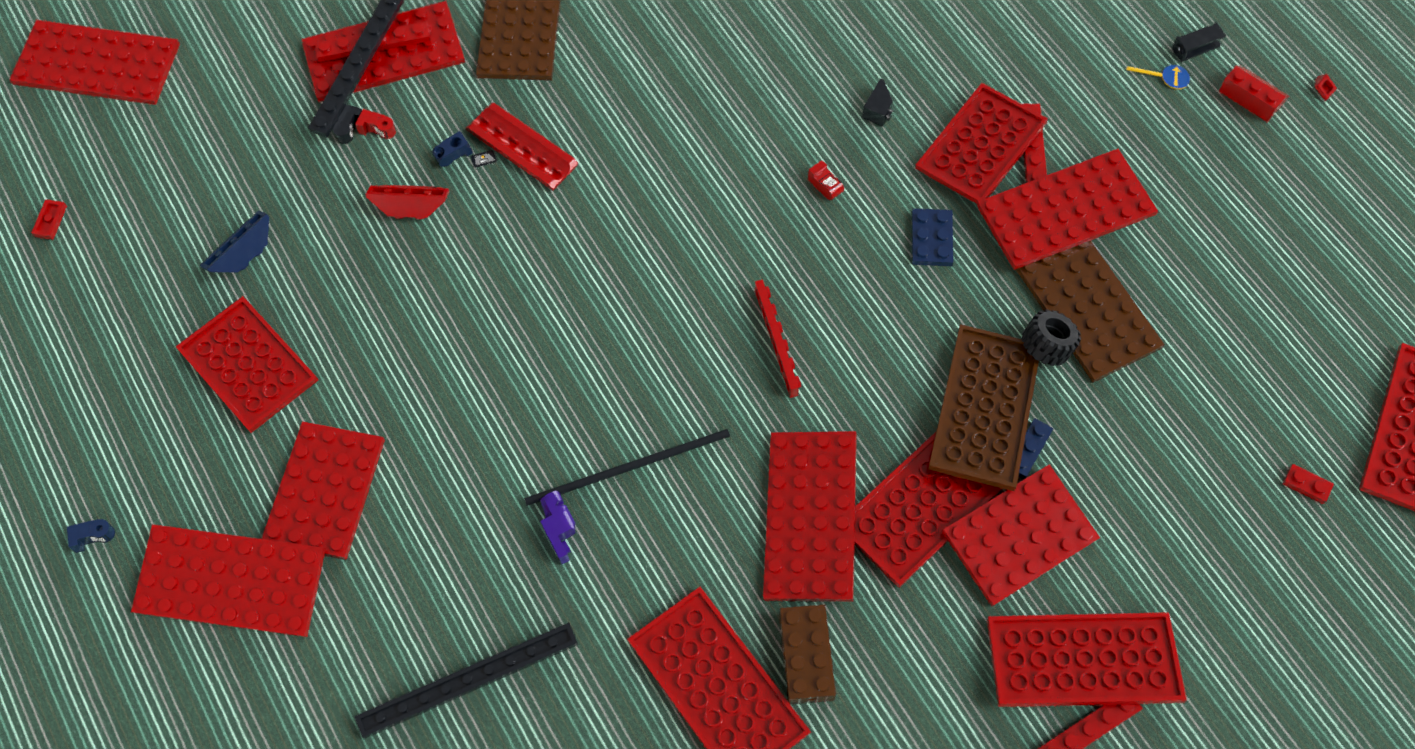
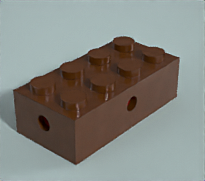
(807, 654)

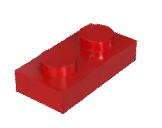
(49, 219)
(1308, 484)

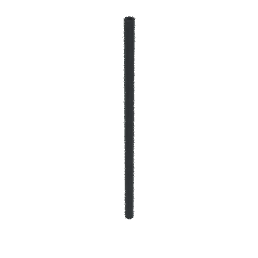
(630, 466)

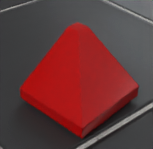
(1324, 86)

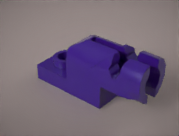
(557, 524)

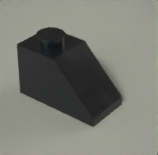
(878, 105)

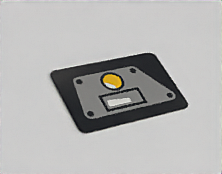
(483, 158)

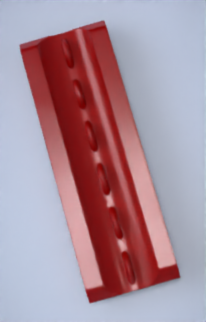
(522, 146)

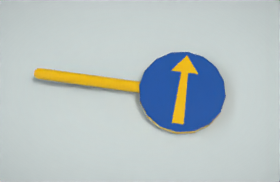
(1173, 76)

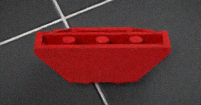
(407, 200)

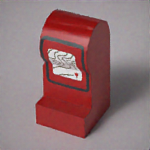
(375, 123)
(825, 181)

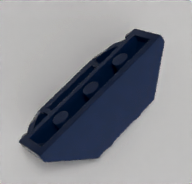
(241, 246)

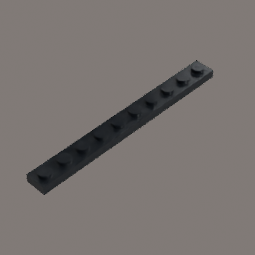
(354, 67)
(465, 680)

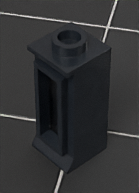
(1198, 42)

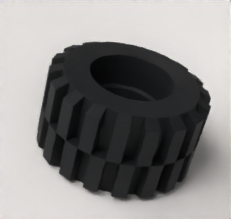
(1051, 337)

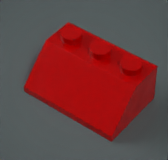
(1253, 93)

